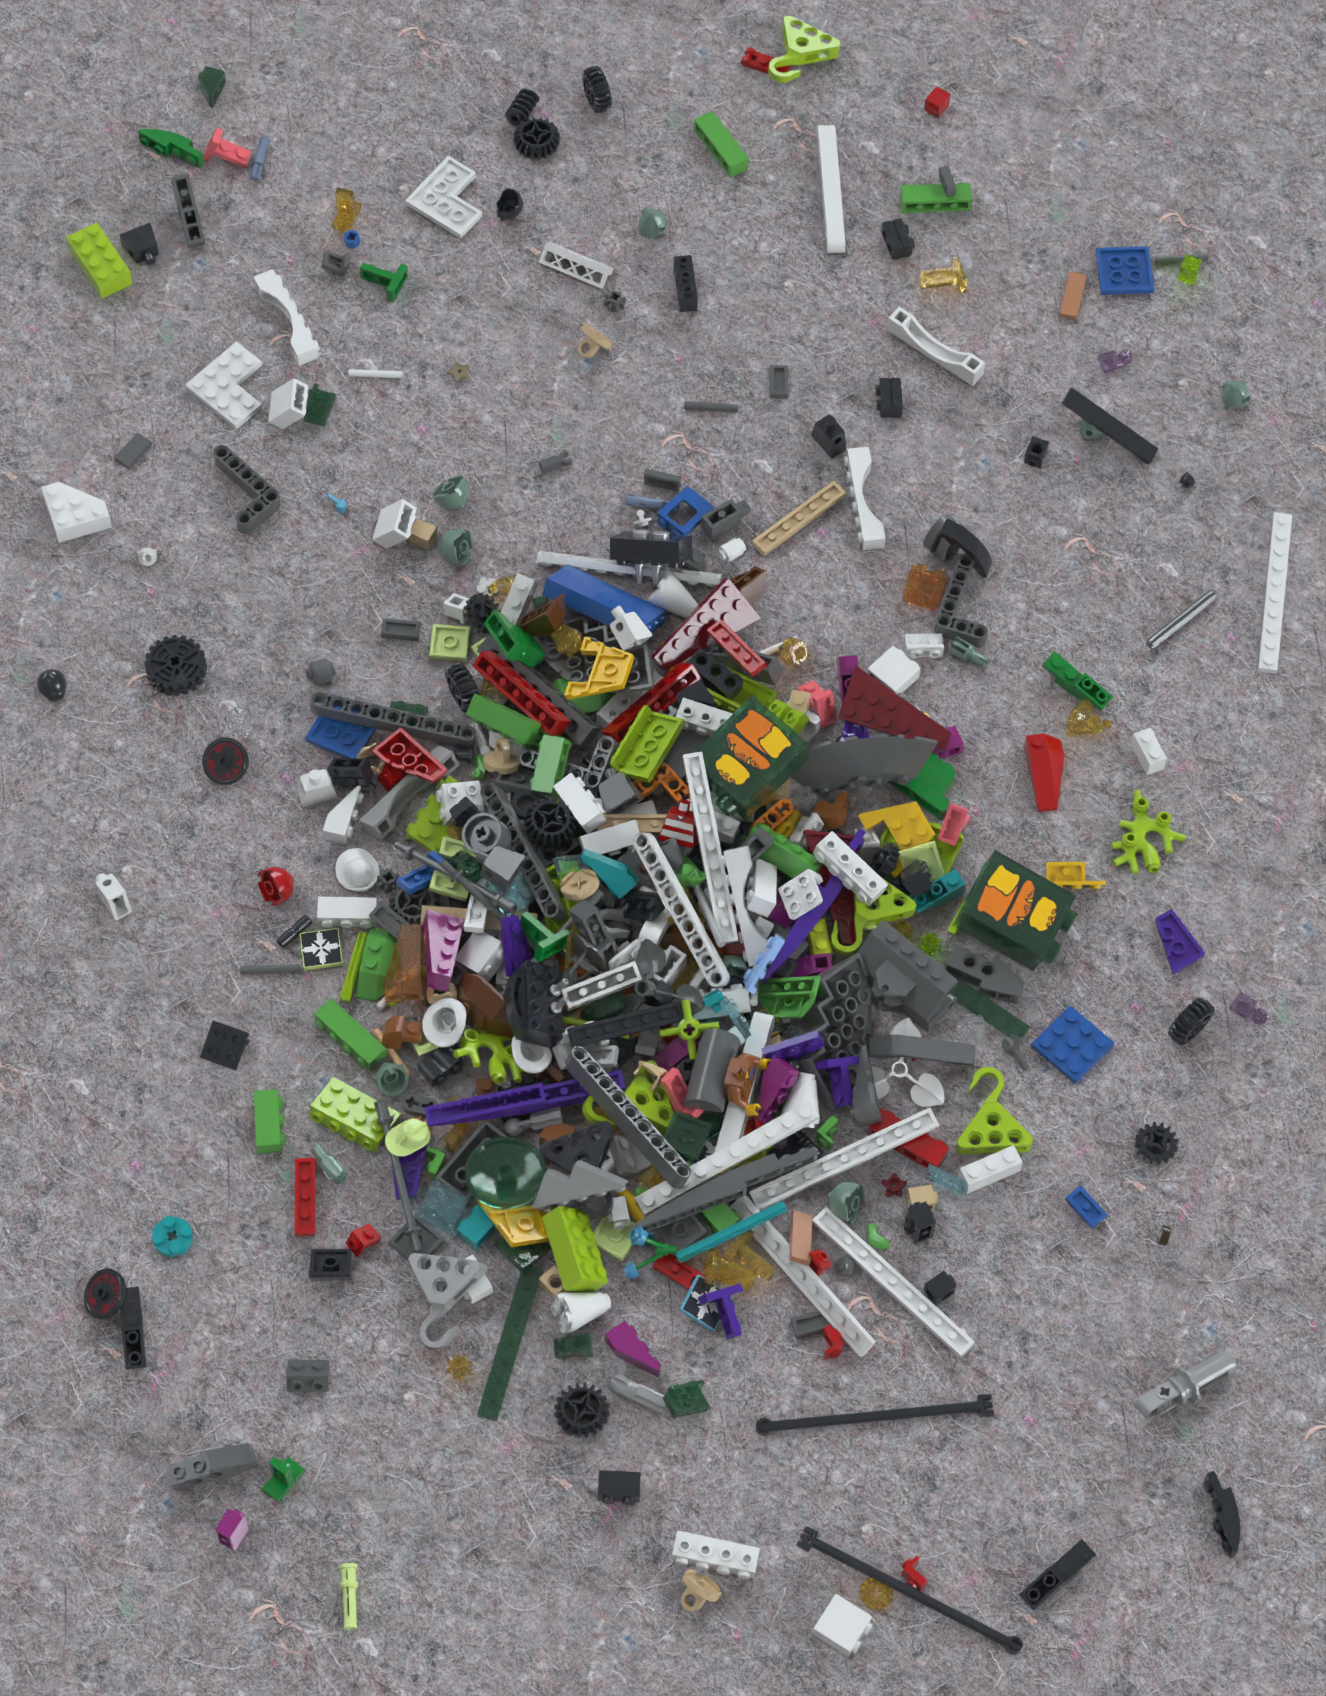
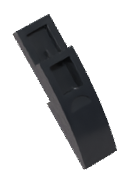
(133, 1330)
(1227, 1520)
(1057, 1575)

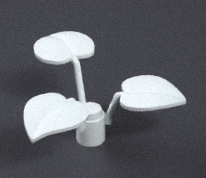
(928, 1088)

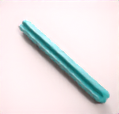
(731, 1232)

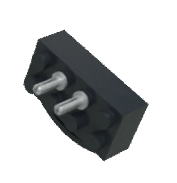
(651, 548)
(537, 1005)

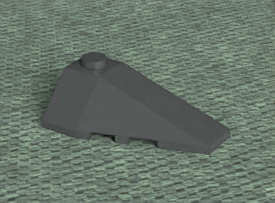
(865, 1098)

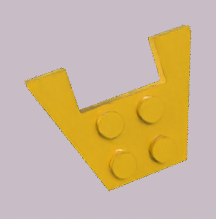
(608, 672)
(906, 825)
(519, 1225)

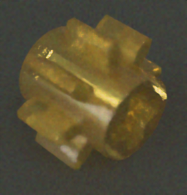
(903, 928)
(456, 1362)

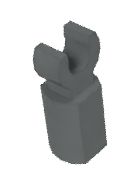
(555, 462)

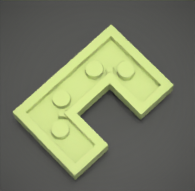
(441, 883)

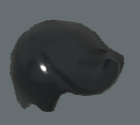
(509, 204)
(52, 684)

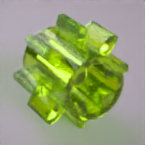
(926, 940)

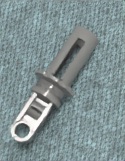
(1185, 1385)

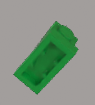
(385, 278)
(546, 941)
(284, 1476)

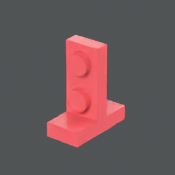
(226, 150)
(821, 703)
(953, 824)
(676, 1090)

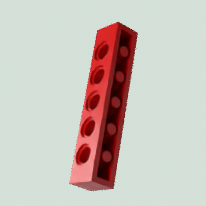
(521, 693)
(658, 698)

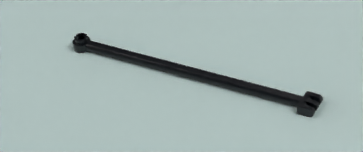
(882, 1415)
(809, 1540)

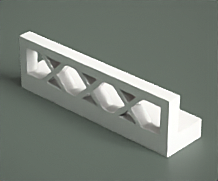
(577, 258)

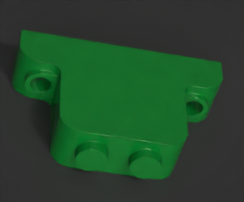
(514, 641)
(930, 786)

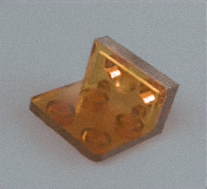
(924, 586)

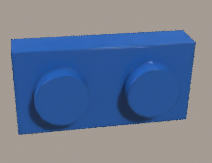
(1086, 1207)

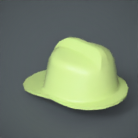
(407, 1137)

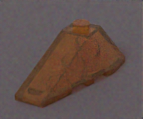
(405, 972)

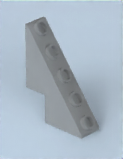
(583, 1182)

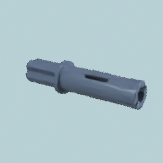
(258, 163)
(649, 503)

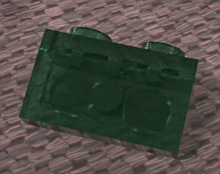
(319, 406)

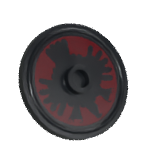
(225, 761)
(104, 1294)

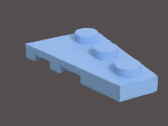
(767, 957)

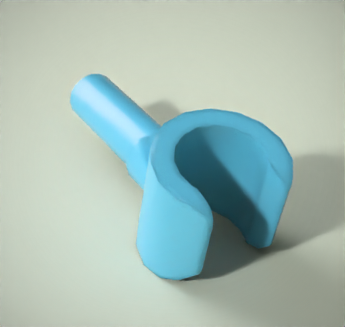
(341, 505)

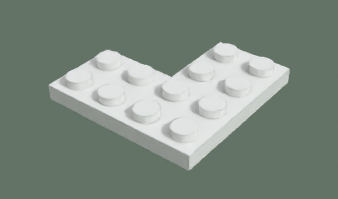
(438, 198)
(220, 389)

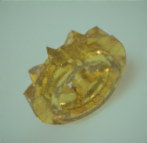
(868, 1599)

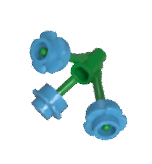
(643, 1238)

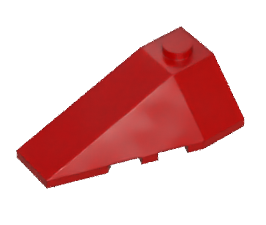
(409, 756)
(1045, 766)

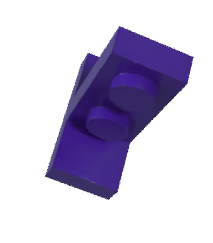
(839, 1078)
(725, 1309)

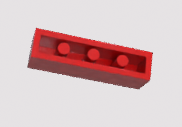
(921, 1149)

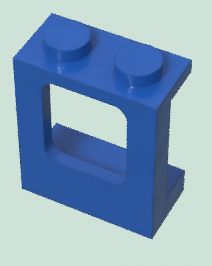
(691, 498)

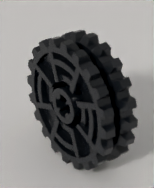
(188, 662)

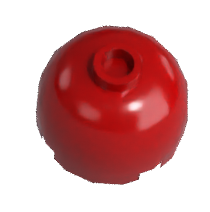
(275, 885)

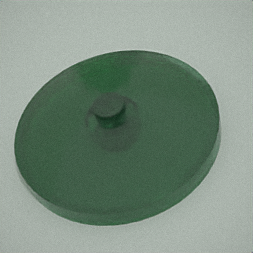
(505, 1172)

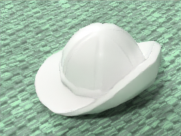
(357, 870)
(444, 1022)
(530, 1057)

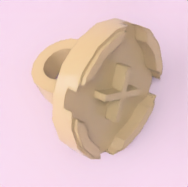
(593, 339)
(501, 759)
(579, 885)
(701, 1587)

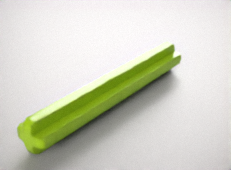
(353, 968)

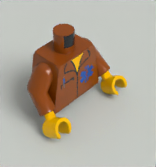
(740, 1080)

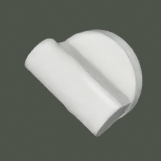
(642, 522)
(147, 556)

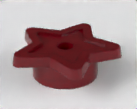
(893, 1180)

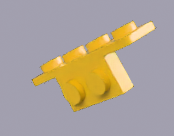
(1070, 874)

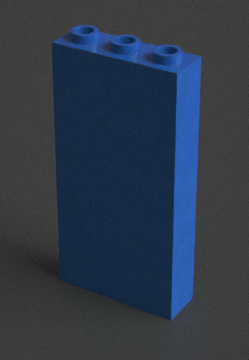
(599, 598)

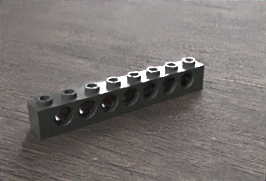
(587, 727)

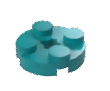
(168, 1226)

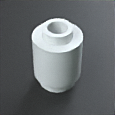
(731, 550)

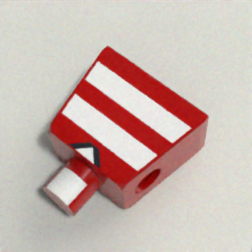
(681, 825)

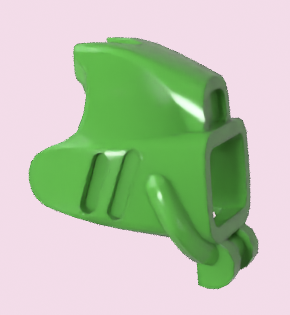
(689, 874)

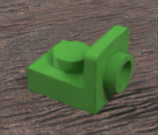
(826, 1131)
(437, 1161)

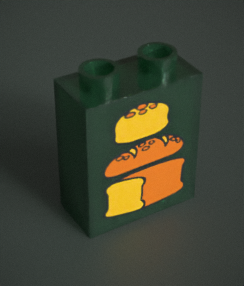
(751, 758)
(1016, 911)

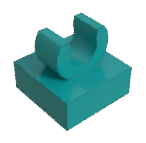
(712, 999)

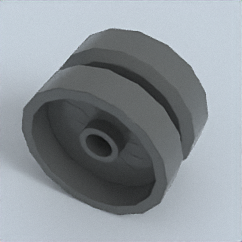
(936, 543)
(484, 833)

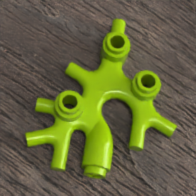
(1136, 840)
(501, 1058)

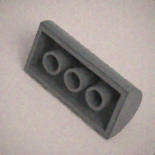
(709, 1071)
(454, 1171)

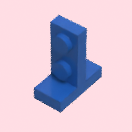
(420, 877)

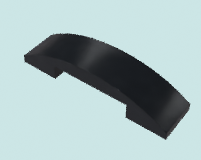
(969, 543)

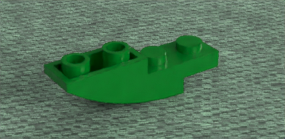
(167, 142)
(1075, 683)

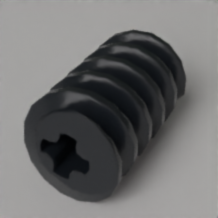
(521, 106)

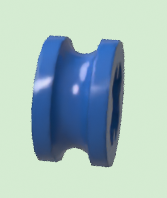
(351, 234)

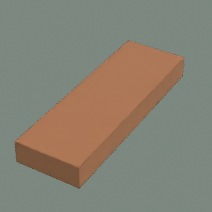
(1073, 295)
(800, 1237)

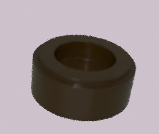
(1164, 1235)

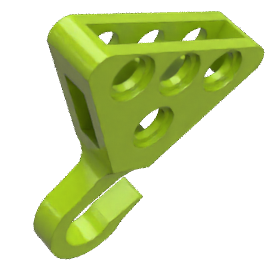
(801, 49)
(866, 917)
(640, 1090)
(982, 1132)

